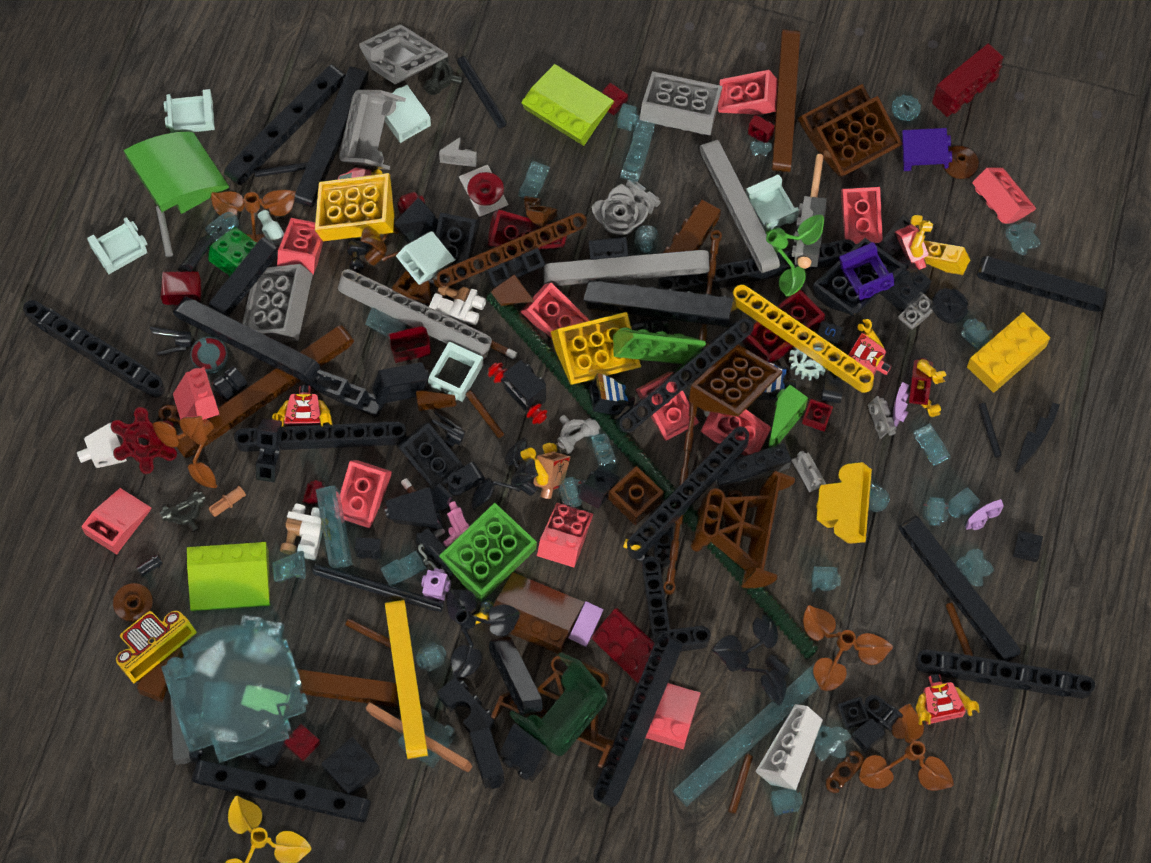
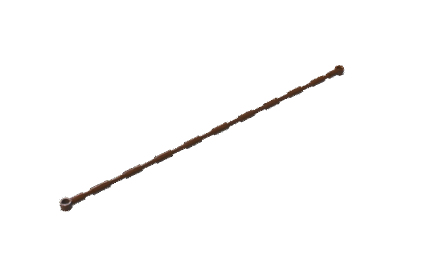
(692, 413)

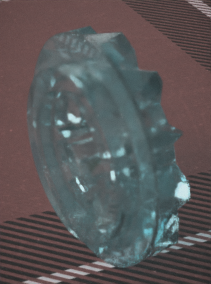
(900, 111)

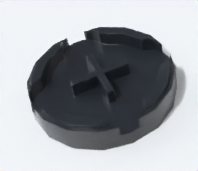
(949, 305)

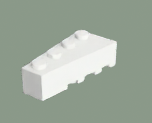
(791, 748)

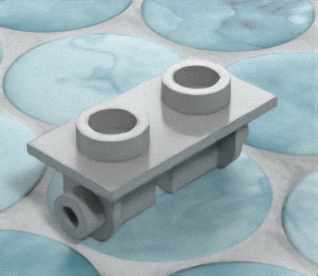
(641, 196)
(879, 410)
(808, 471)

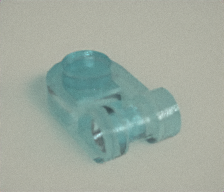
(226, 221)

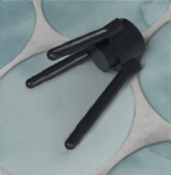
(182, 339)
(454, 433)

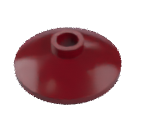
(482, 182)

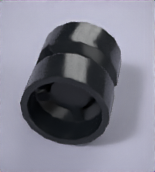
(231, 382)

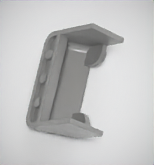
(365, 127)

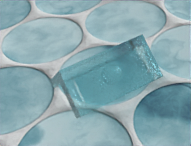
(384, 323)

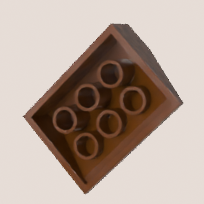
(733, 382)
(544, 612)

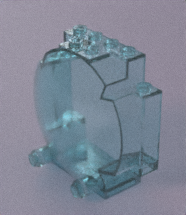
(234, 690)

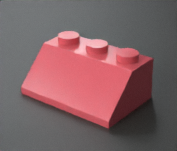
(1003, 195)
(195, 395)

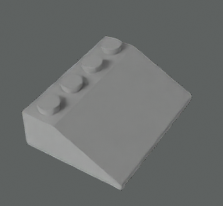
(680, 103)
(279, 302)

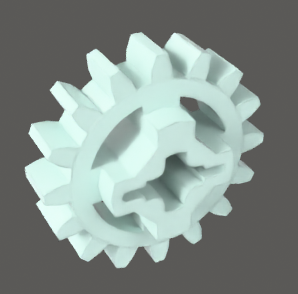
(805, 368)

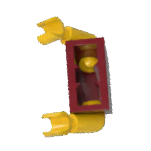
(921, 382)

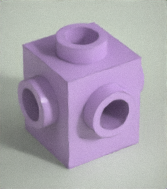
(434, 590)

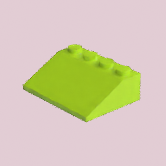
(567, 104)
(228, 576)

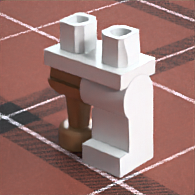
(462, 307)
(306, 527)

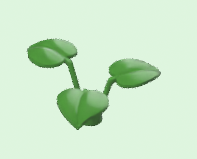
(809, 232)

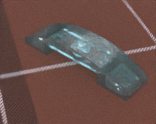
(638, 151)

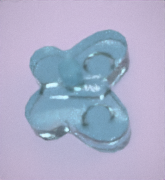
(760, 148)

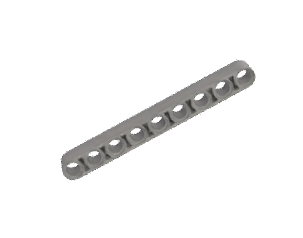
(739, 206)
(627, 268)
(413, 312)

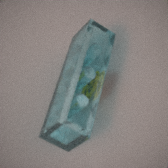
(334, 527)

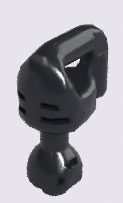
(355, 249)

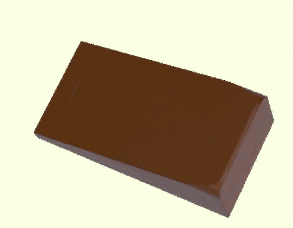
(433, 400)

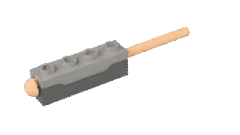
(805, 254)

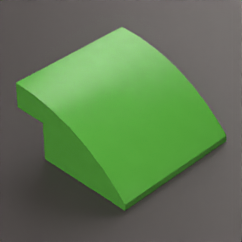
(176, 170)

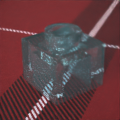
(627, 117)

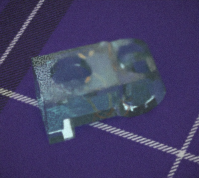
(603, 451)

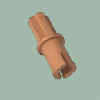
(227, 501)

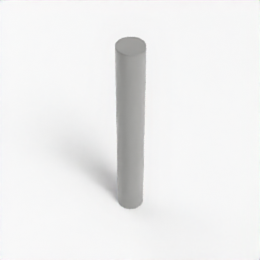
(164, 233)

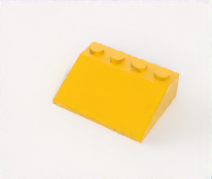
(353, 204)
(588, 348)

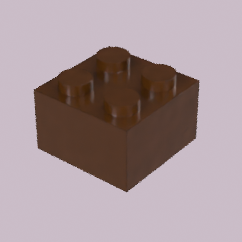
(636, 495)

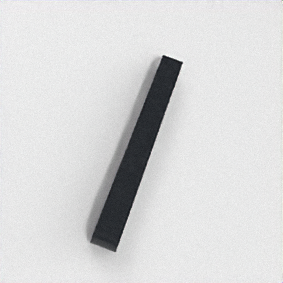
(749, 274)

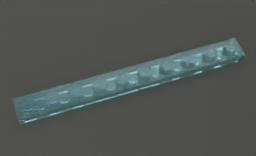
(745, 739)

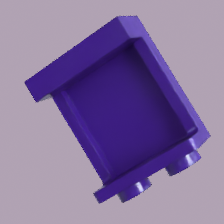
(926, 147)

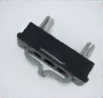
(433, 548)

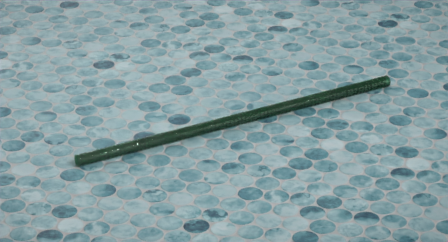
(640, 460)

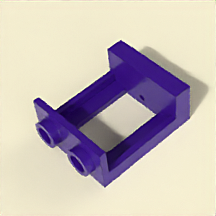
(860, 257)

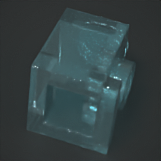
(976, 333)
(963, 503)
(825, 578)

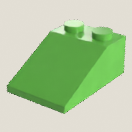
(789, 409)

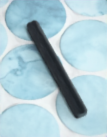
(482, 92)

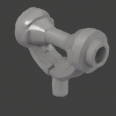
(587, 428)

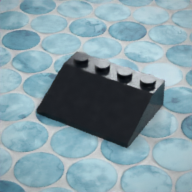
(836, 291)

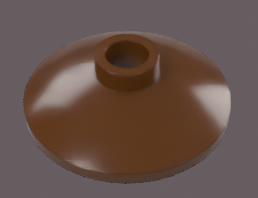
(962, 169)
(126, 596)

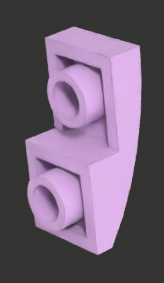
(900, 406)
(980, 517)
(585, 623)

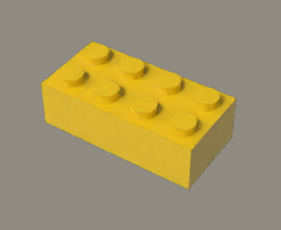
(1008, 352)

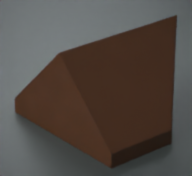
(410, 288)
(511, 292)

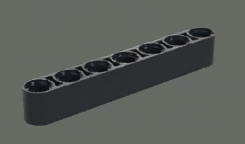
(1041, 284)

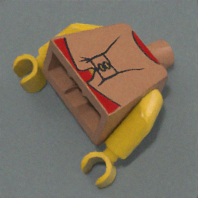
(550, 468)

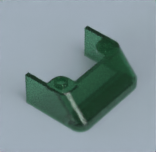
(570, 712)

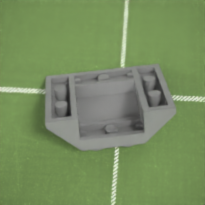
(400, 53)

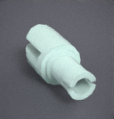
(271, 229)

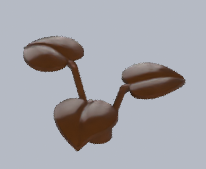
(379, 248)

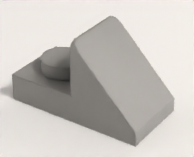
(454, 155)

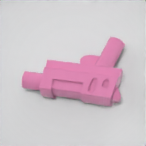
(458, 523)

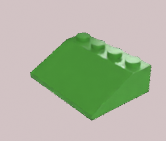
(655, 346)
(488, 552)

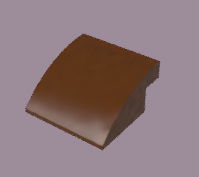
(850, 130)

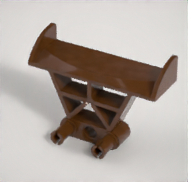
(717, 505)
(588, 736)

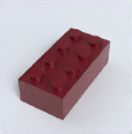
(967, 80)
(771, 346)

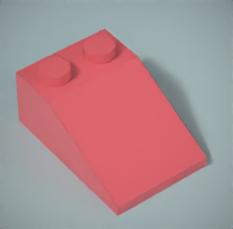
(749, 94)
(862, 214)
(300, 245)
(552, 310)
(674, 415)
(719, 426)
(363, 492)
(674, 716)

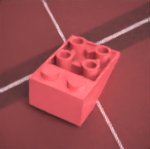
(115, 520)
(564, 535)

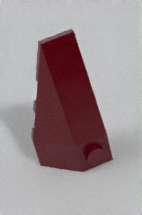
(509, 226)

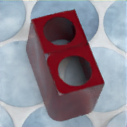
(180, 284)
(401, 339)

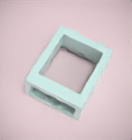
(464, 356)

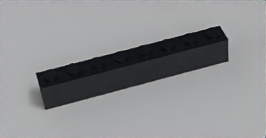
(660, 303)

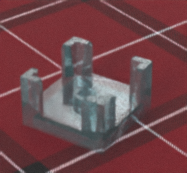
(435, 731)

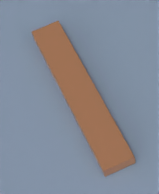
(430, 743)

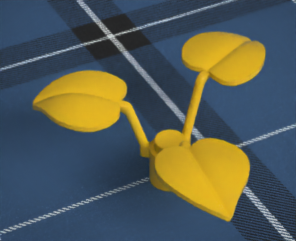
(246, 815)

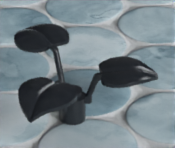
(520, 481)
(460, 606)
(730, 652)

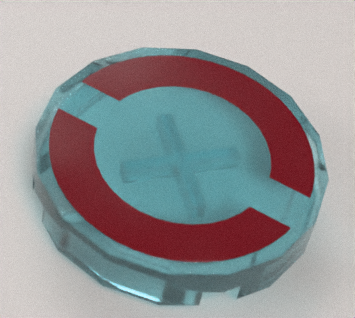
(209, 353)

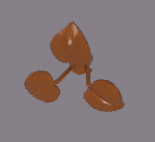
(278, 202)
(198, 431)
(829, 673)
(933, 774)

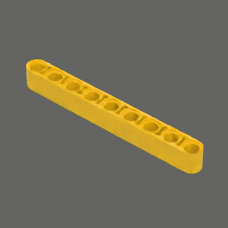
(806, 346)
(406, 679)

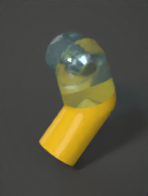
(486, 606)

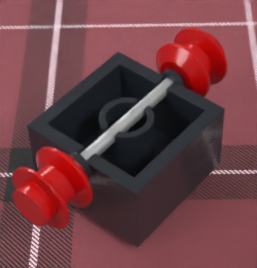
(523, 387)

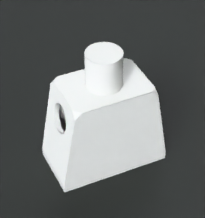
(100, 447)

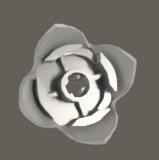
(619, 201)

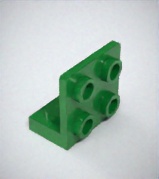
(230, 250)

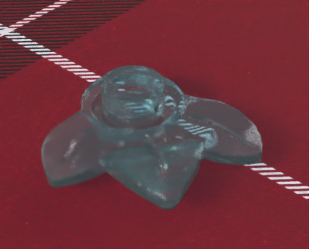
(1025, 238)
(976, 568)
(832, 744)

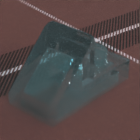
(289, 567)

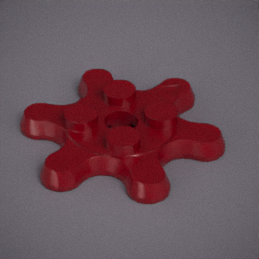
(142, 453)

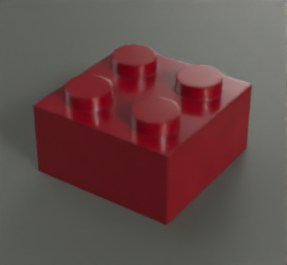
(617, 95)
(761, 129)
(817, 415)
(302, 742)

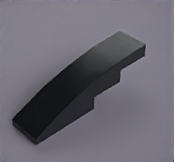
(345, 393)
(1034, 440)

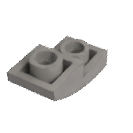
(916, 312)

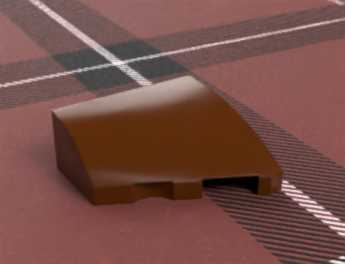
(539, 214)

